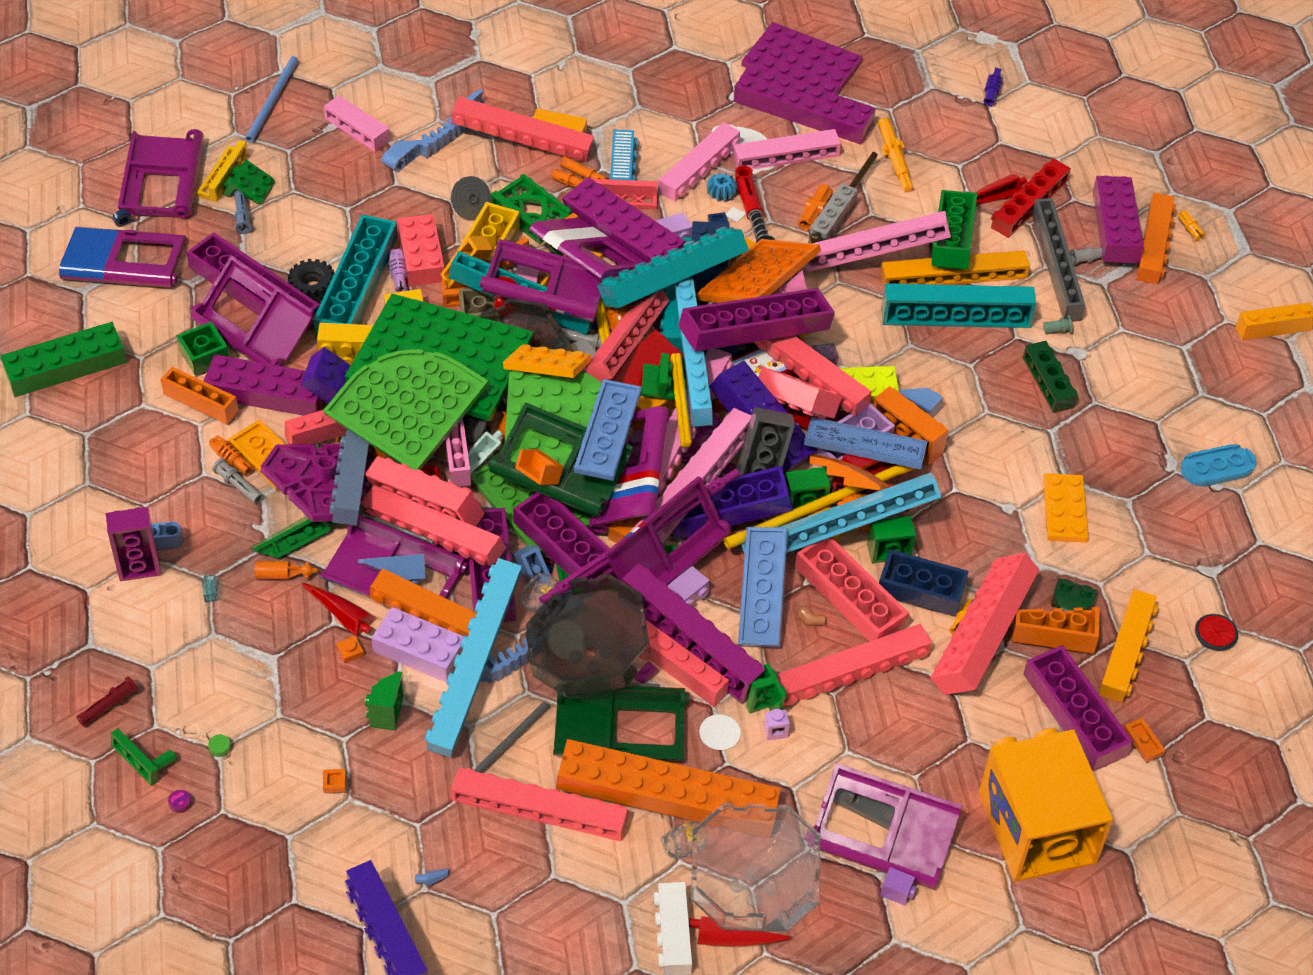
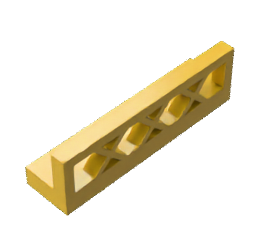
(217, 186)

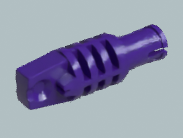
(992, 87)

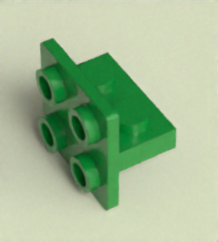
(658, 379)
(766, 692)

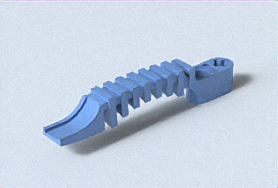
(406, 151)
(503, 666)

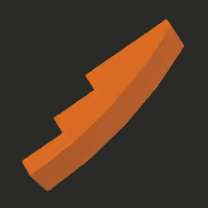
(852, 474)

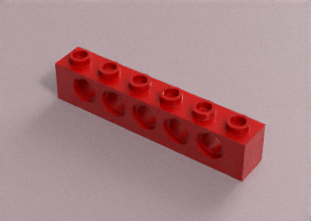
(1020, 206)

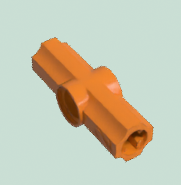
(814, 206)

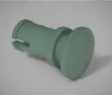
(1058, 325)

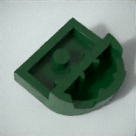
(1073, 595)

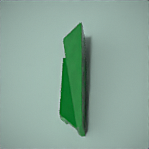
(292, 537)

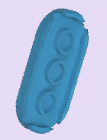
(1218, 465)

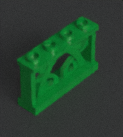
(533, 194)

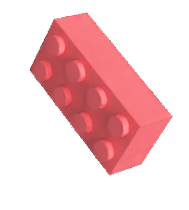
(420, 249)
(800, 394)

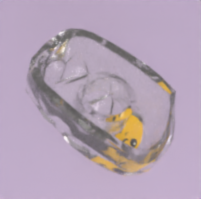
(535, 588)
(678, 840)

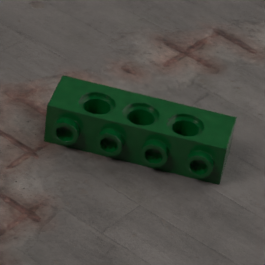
(1050, 376)

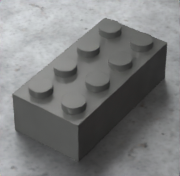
(765, 441)

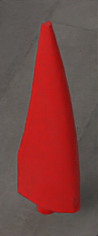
(1000, 189)
(346, 612)
(712, 935)

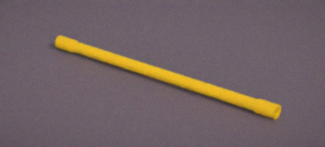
(740, 537)

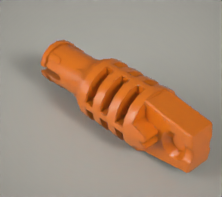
(231, 454)

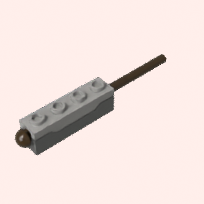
(838, 207)

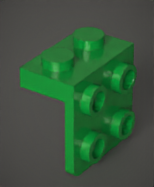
(249, 181)

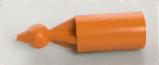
(281, 570)

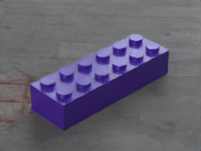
(744, 390)
(742, 501)
(382, 922)

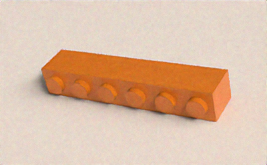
(1156, 237)
(420, 602)

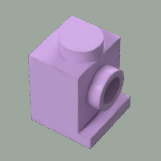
(776, 719)

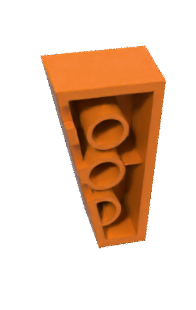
(1073, 629)

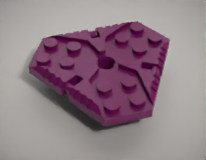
(308, 476)

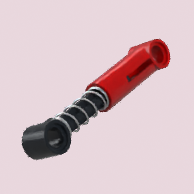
(751, 201)

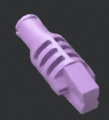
(398, 269)

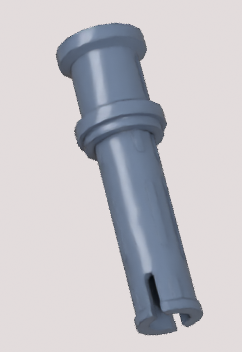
(241, 215)

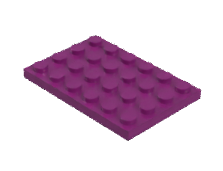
(802, 58)

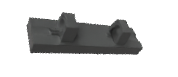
(865, 807)

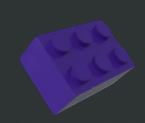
(325, 374)

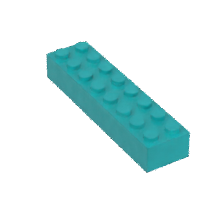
(672, 267)
(357, 272)
(958, 305)

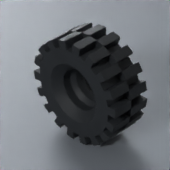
(310, 272)

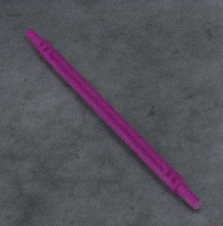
(602, 561)

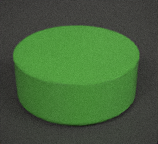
(219, 745)

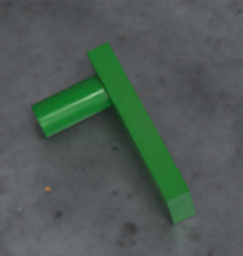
(145, 767)

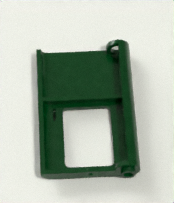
(574, 489)
(592, 719)

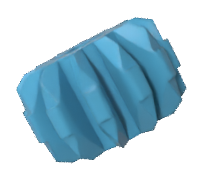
(721, 186)

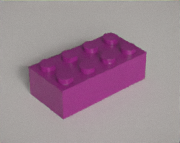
(133, 543)

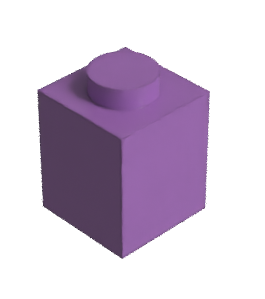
(898, 886)

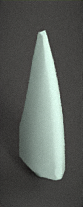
(483, 450)

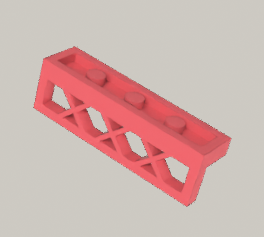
(633, 189)

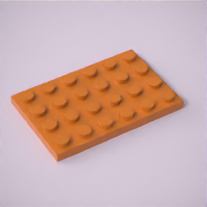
(759, 271)

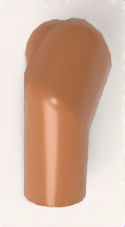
(809, 618)

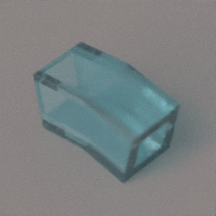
(210, 587)

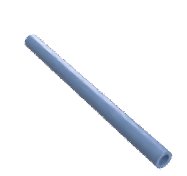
(251, 135)

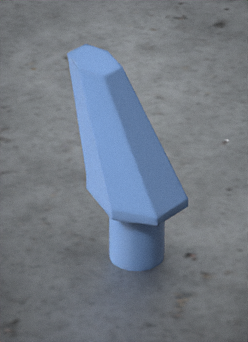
(431, 876)

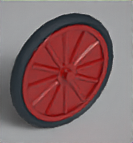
(1216, 632)

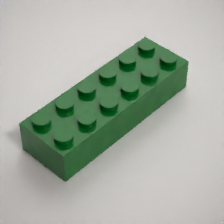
(960, 213)
(63, 359)

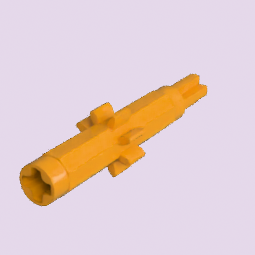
(894, 151)

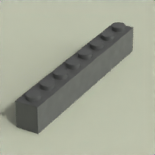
(1058, 259)

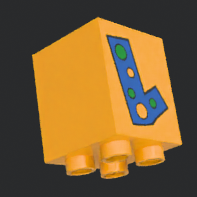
(1044, 804)

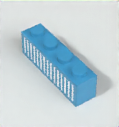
(623, 155)

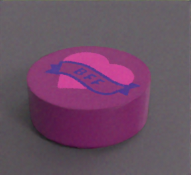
(179, 801)

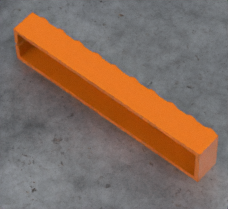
(655, 783)

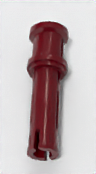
(115, 696)

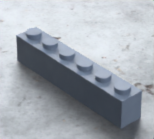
(349, 480)

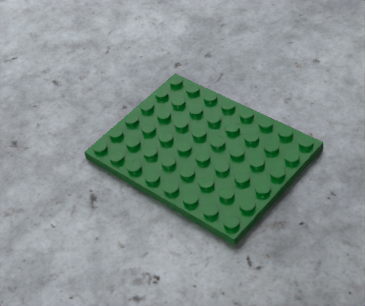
(462, 336)

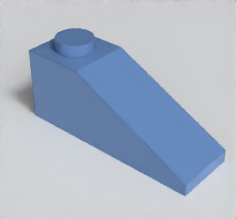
(407, 566)

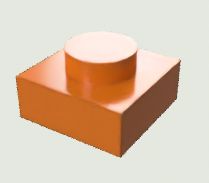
(350, 649)
(334, 780)

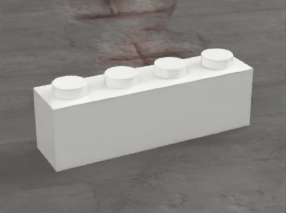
(674, 929)

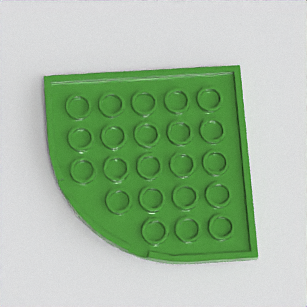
(560, 395)
(407, 403)

